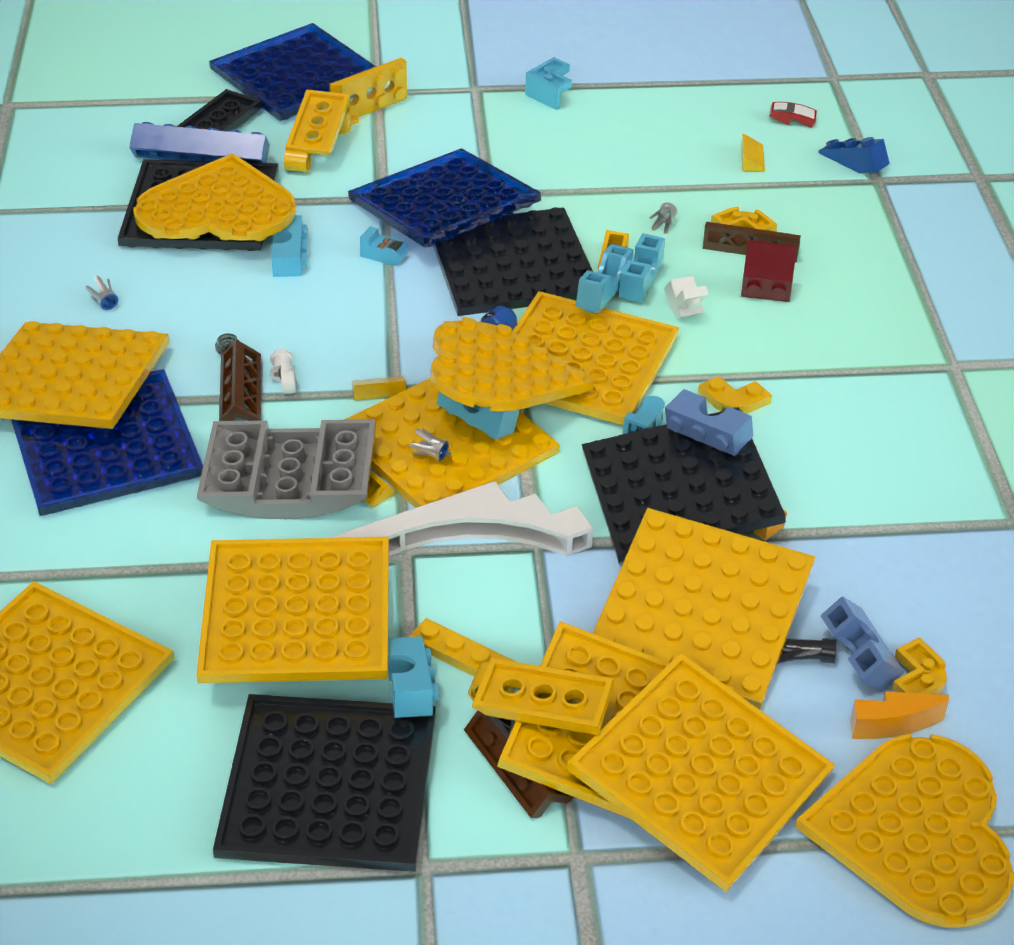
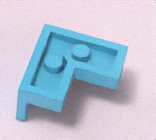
(547, 82)

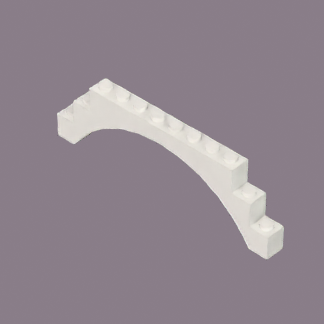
(483, 515)

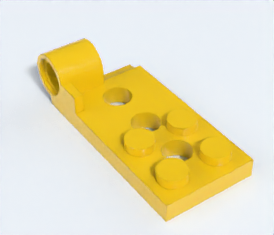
(377, 79)
(299, 146)
(498, 675)

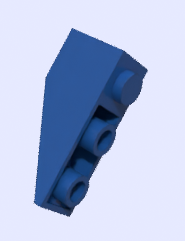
(858, 155)

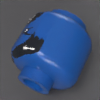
(500, 315)

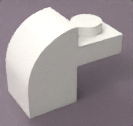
(685, 297)

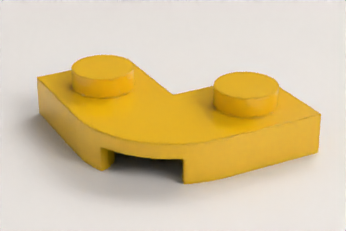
(744, 219)
(722, 395)
(925, 667)

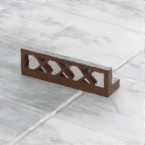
(735, 238)
(234, 379)
(490, 738)

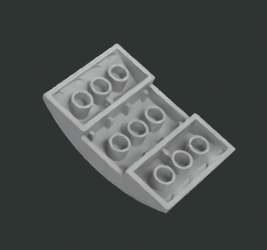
(287, 469)

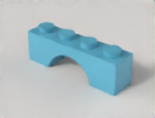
(598, 288)

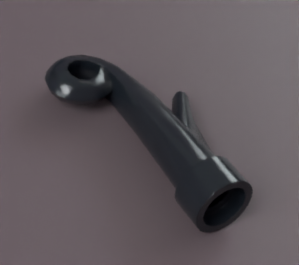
(809, 649)

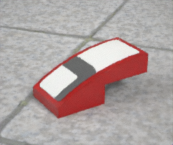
(786, 111)

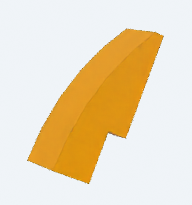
(897, 714)

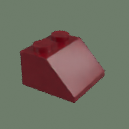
(768, 270)

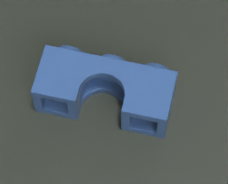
(725, 431)
(870, 654)

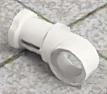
(282, 370)

